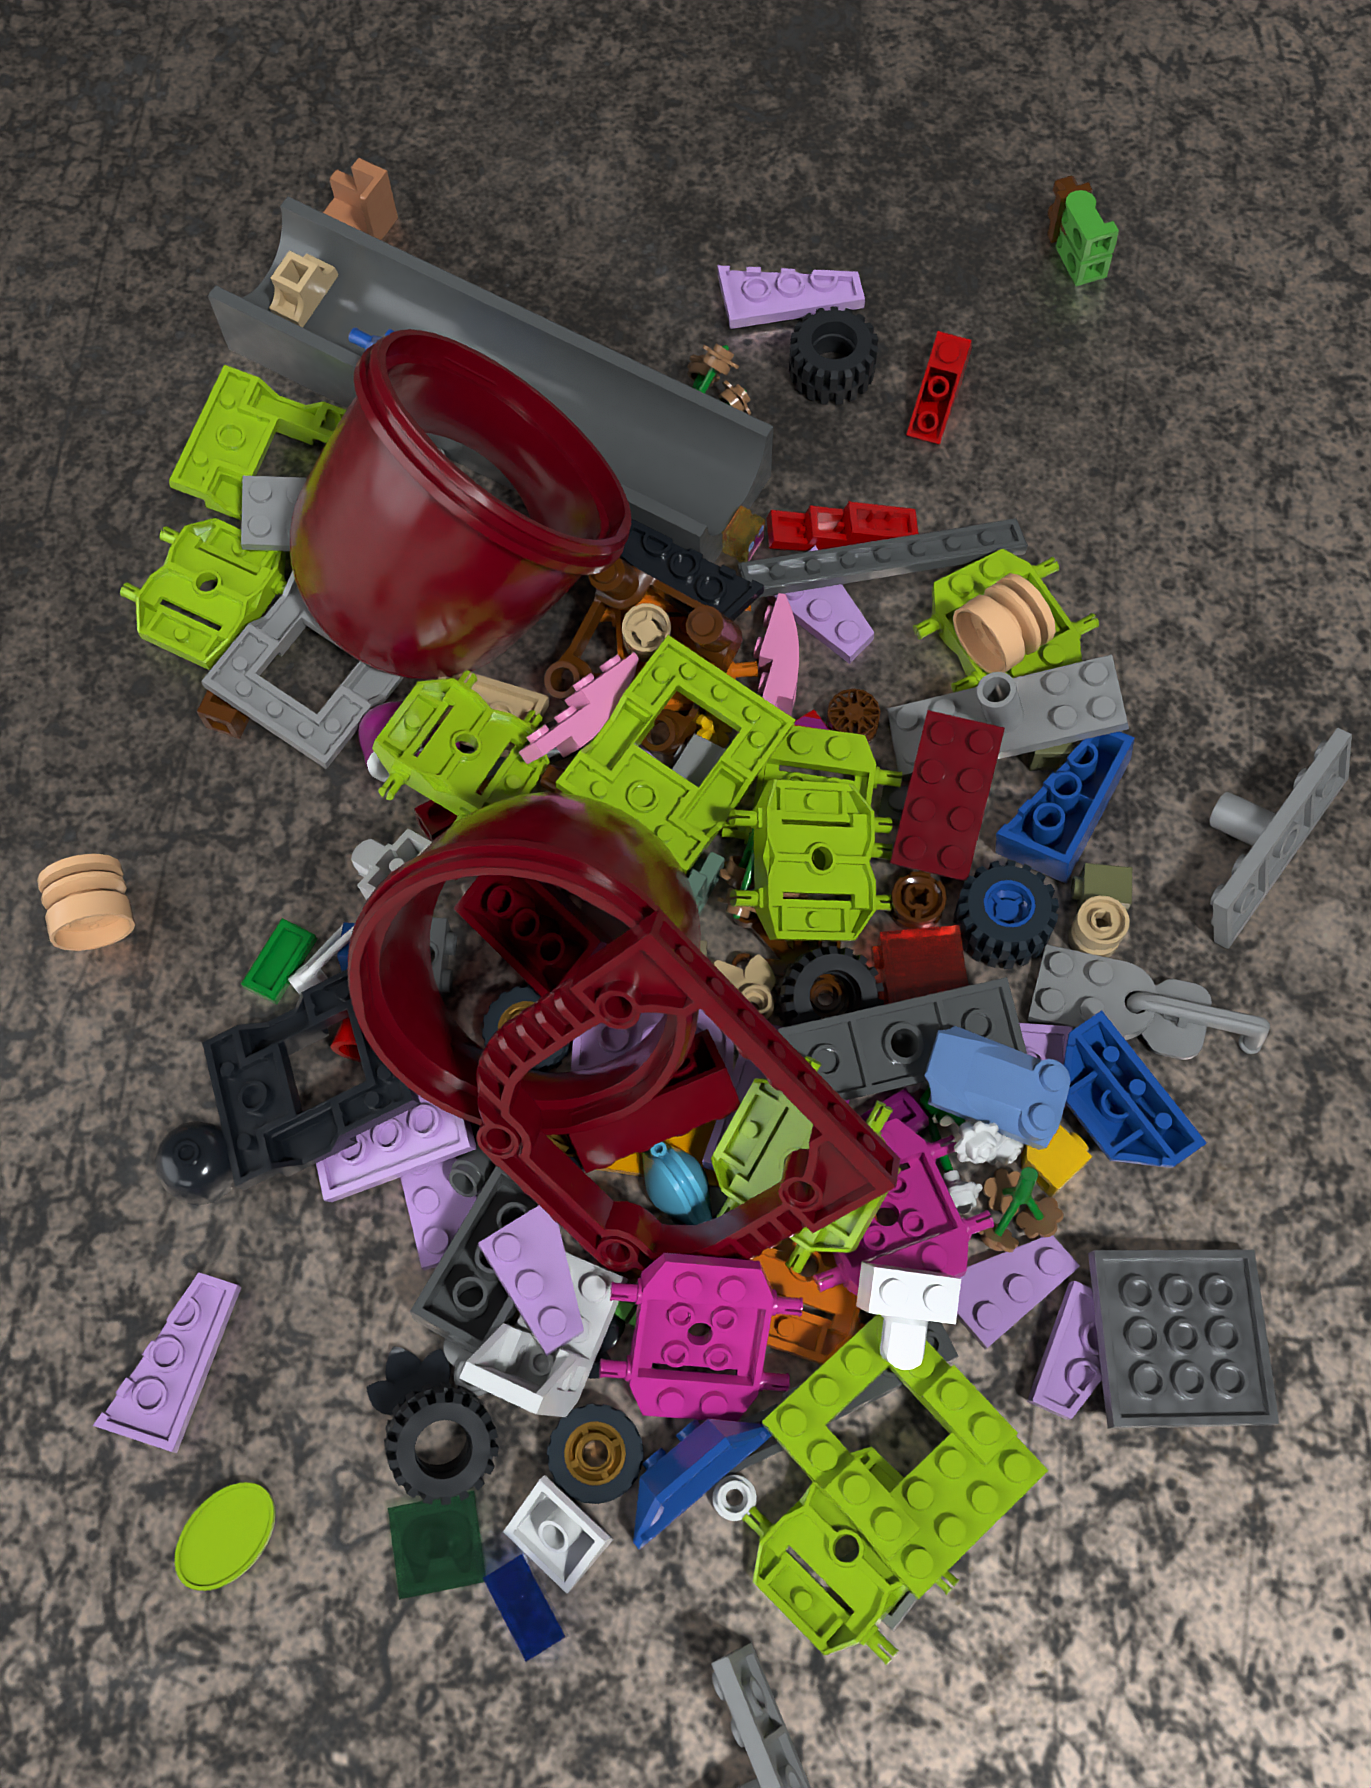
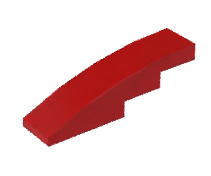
(838, 527)

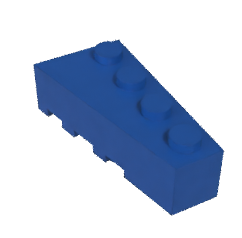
(1064, 813)

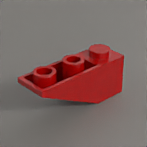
(939, 387)

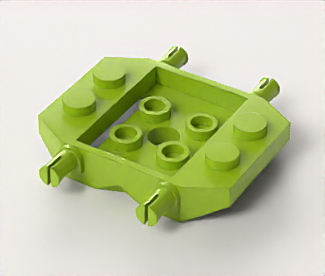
(197, 555)
(965, 584)
(824, 752)
(441, 768)
(786, 864)
(754, 1157)
(864, 1583)

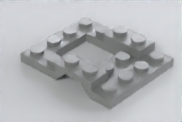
(239, 683)

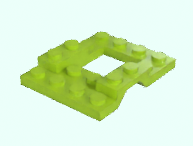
(236, 435)
(662, 800)
(943, 1500)

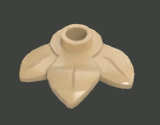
(753, 982)

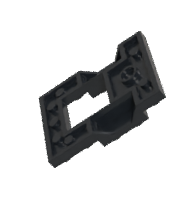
(260, 1098)

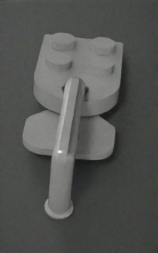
(1167, 1016)

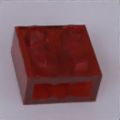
(919, 962)

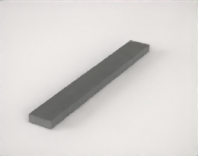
(883, 557)

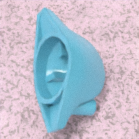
(677, 1184)

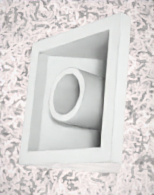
(557, 1534)

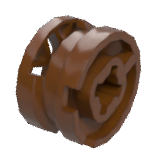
(854, 714)
(917, 901)

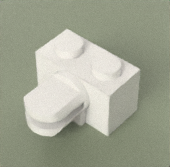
(377, 861)
(907, 1303)

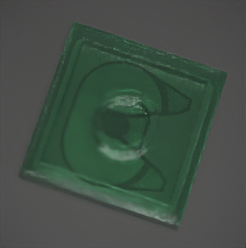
(437, 1546)

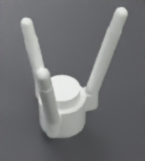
(311, 971)

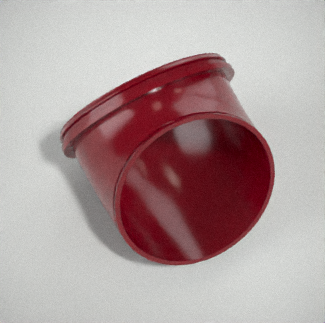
(416, 557)
(537, 837)

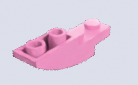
(779, 656)
(587, 710)

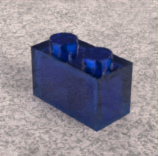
(526, 1607)

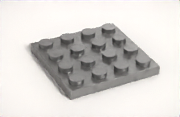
(1182, 1339)

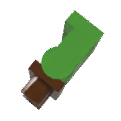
(1080, 233)

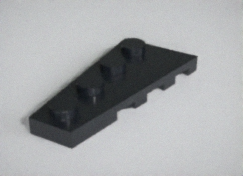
(688, 573)

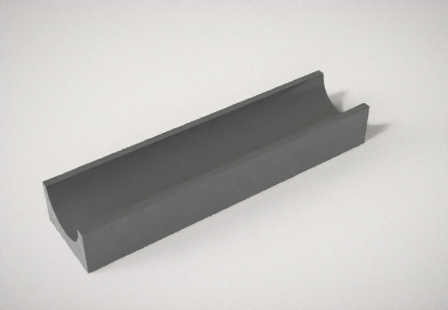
(671, 447)

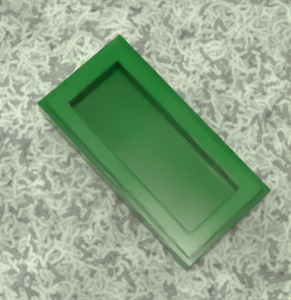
(278, 961)

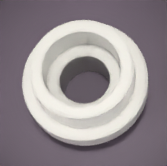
(728, 1511)

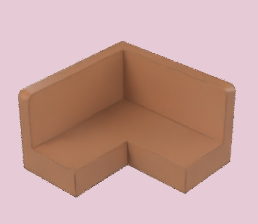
(363, 199)

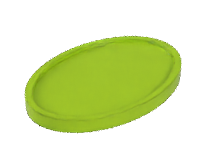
(225, 1536)

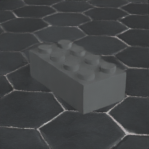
(464, 1293)

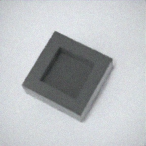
(893, 803)

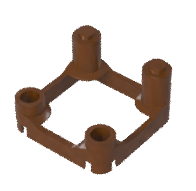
(622, 588)

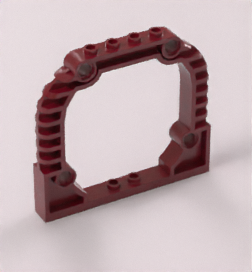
(666, 973)

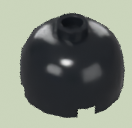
(194, 1163)

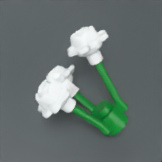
(977, 1144)

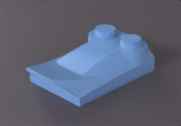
(997, 1086)

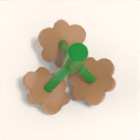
(1006, 1194)

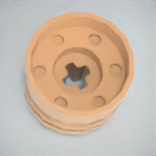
(1004, 624)
(85, 902)

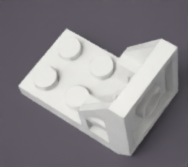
(518, 1369)

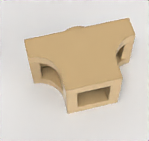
(300, 286)

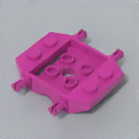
(922, 1213)
(689, 1290)

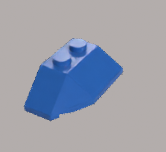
(1123, 1101)
(690, 1470)

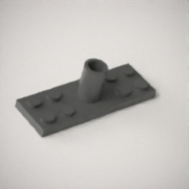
(894, 1041)

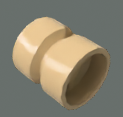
(645, 630)
(1099, 926)

